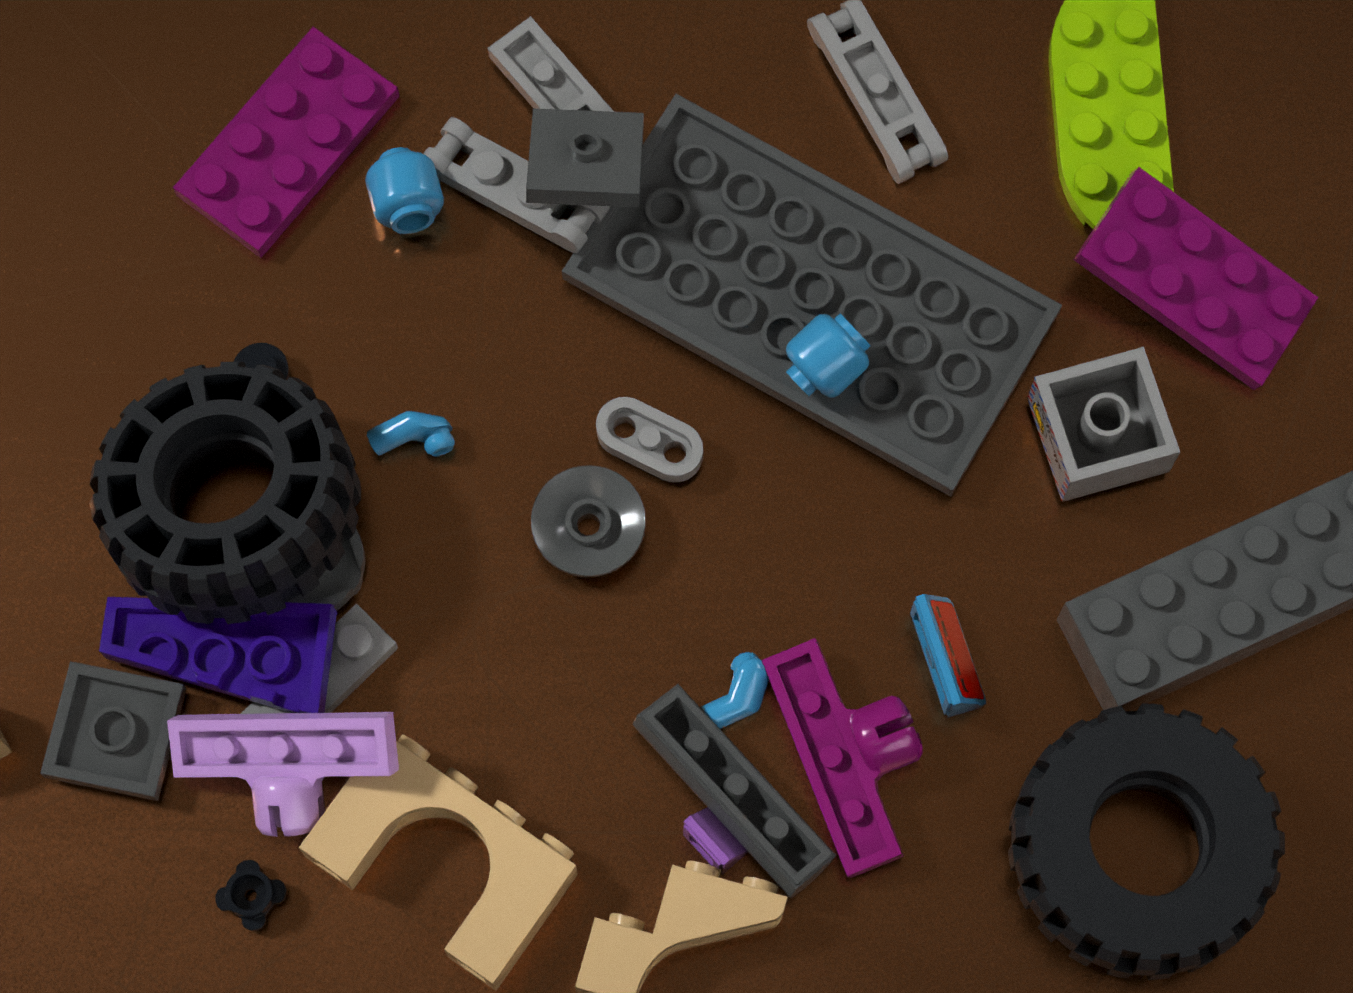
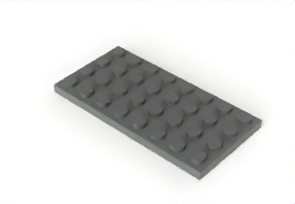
(753, 245)

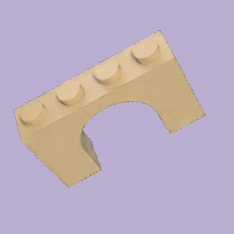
(524, 874)

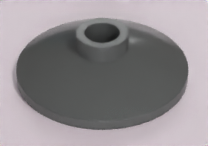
(583, 495)

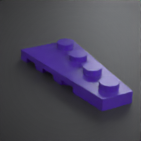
(267, 660)

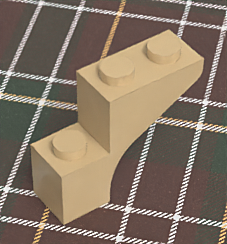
(693, 913)

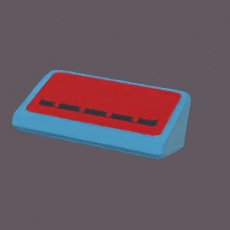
(947, 655)

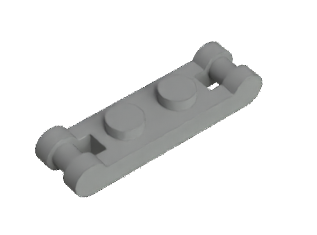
(878, 89)
(499, 182)

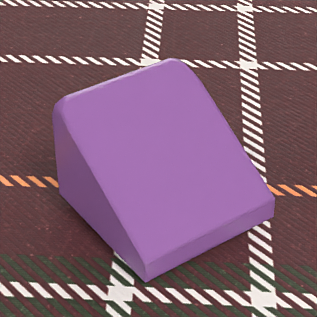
(713, 840)

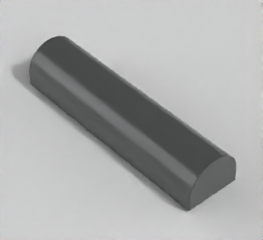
(734, 790)

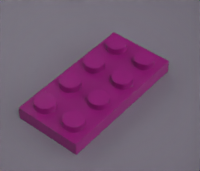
(286, 142)
(1196, 278)

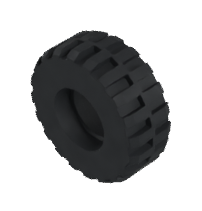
(190, 430)
(1195, 772)

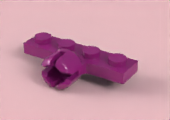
(844, 753)

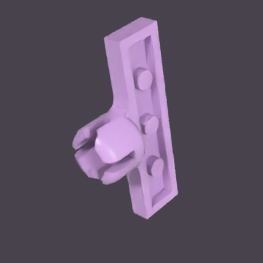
(284, 757)

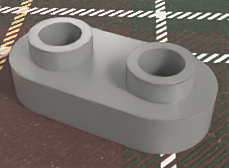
(652, 437)

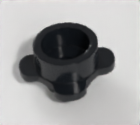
(233, 896)

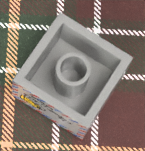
(1103, 424)

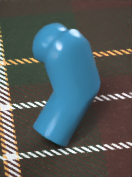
(413, 426)
(745, 692)

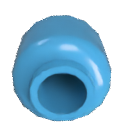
(404, 190)
(827, 355)

